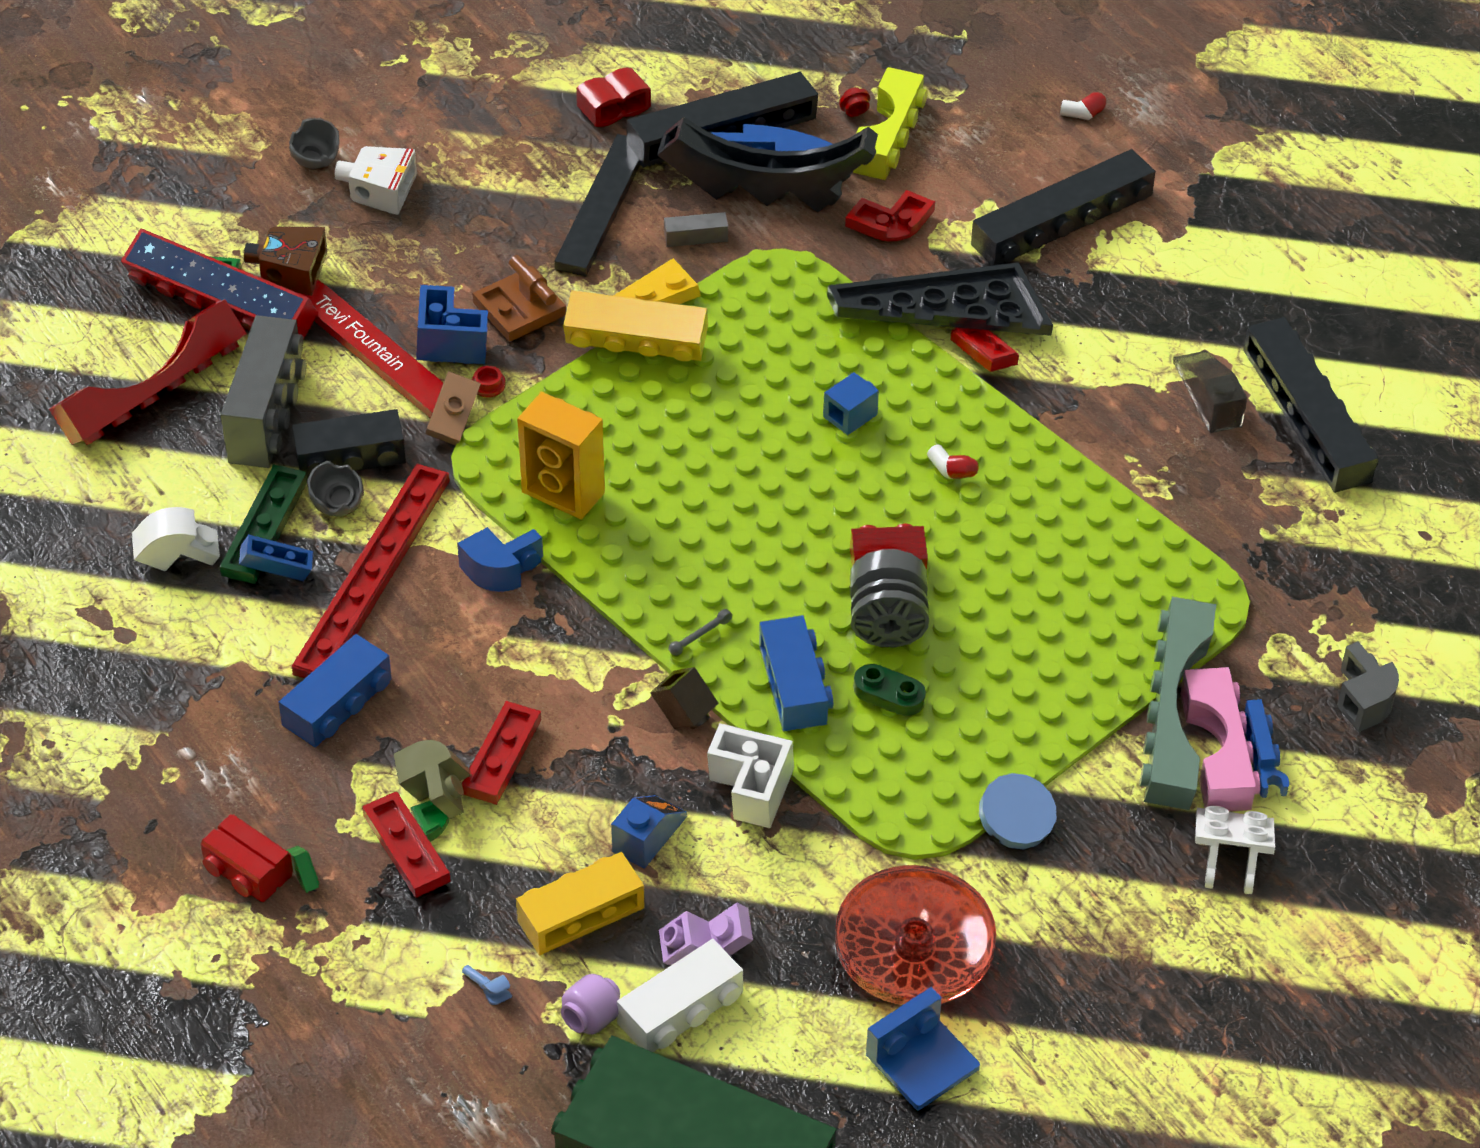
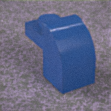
(496, 564)

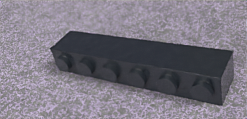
(768, 103)
(1062, 208)
(1310, 405)

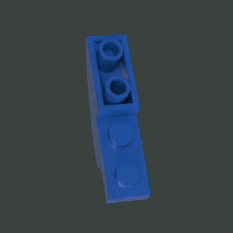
(773, 138)

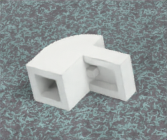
(172, 533)

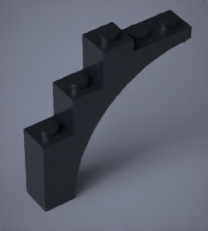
(766, 174)

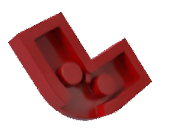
(891, 224)

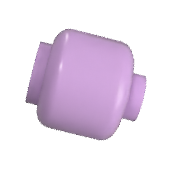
(590, 1004)

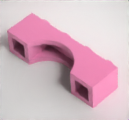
(1212, 703)

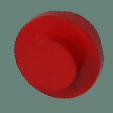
(855, 101)
(491, 381)

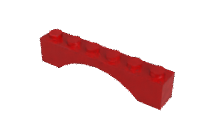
(203, 336)

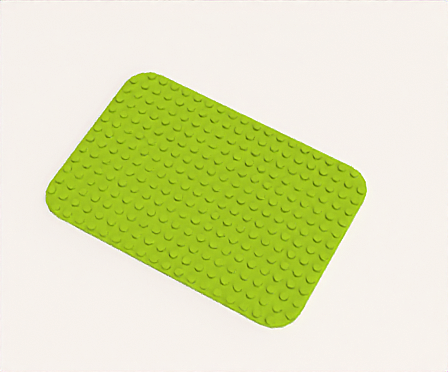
(747, 503)

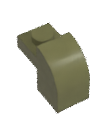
(432, 772)

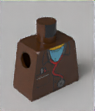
(290, 257)

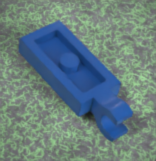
(1265, 754)

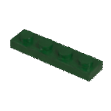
(266, 517)

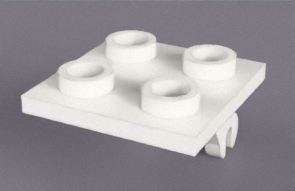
(1249, 830)

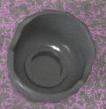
(314, 143)
(335, 489)

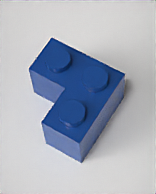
(449, 332)

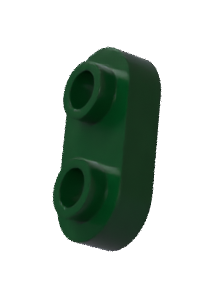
(886, 687)

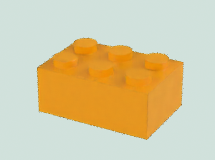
(561, 455)

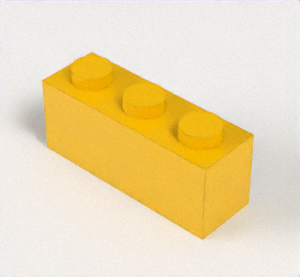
(580, 903)

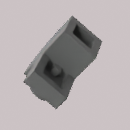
(1370, 688)

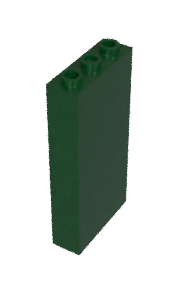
(657, 1103)

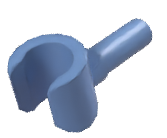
(494, 990)

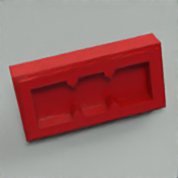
(985, 348)

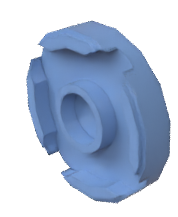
(1017, 811)

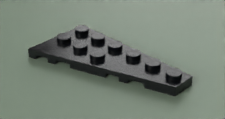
(963, 298)

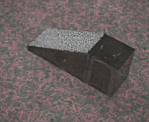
(1213, 390)

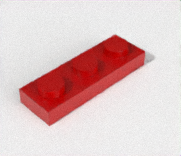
(501, 752)
(406, 844)

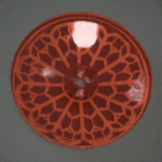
(914, 933)

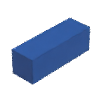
(276, 557)

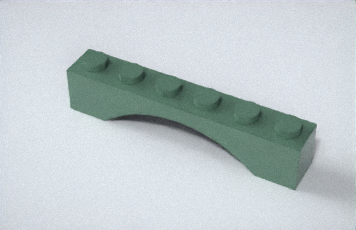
(1173, 763)

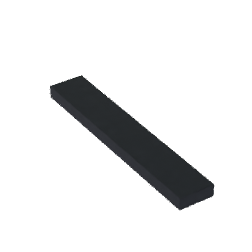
(598, 209)

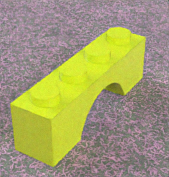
(898, 99)

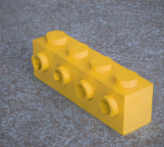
(635, 325)

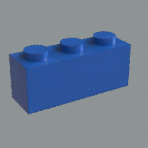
(795, 673)
(335, 690)

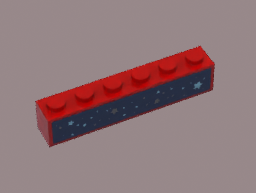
(206, 280)

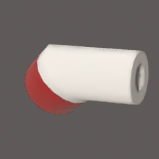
(1084, 109)
(952, 466)

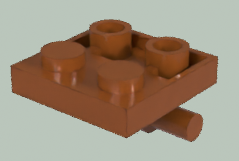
(519, 301)

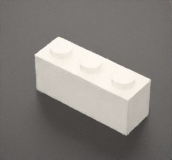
(680, 997)

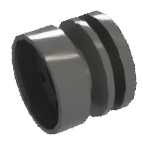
(889, 598)

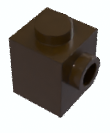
(684, 698)

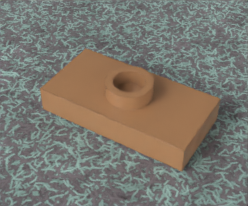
(452, 408)

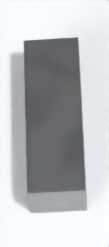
(696, 229)

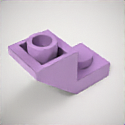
(689, 932)

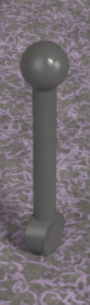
(723, 618)

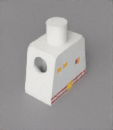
(379, 177)

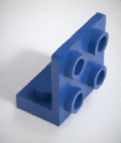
(919, 1051)

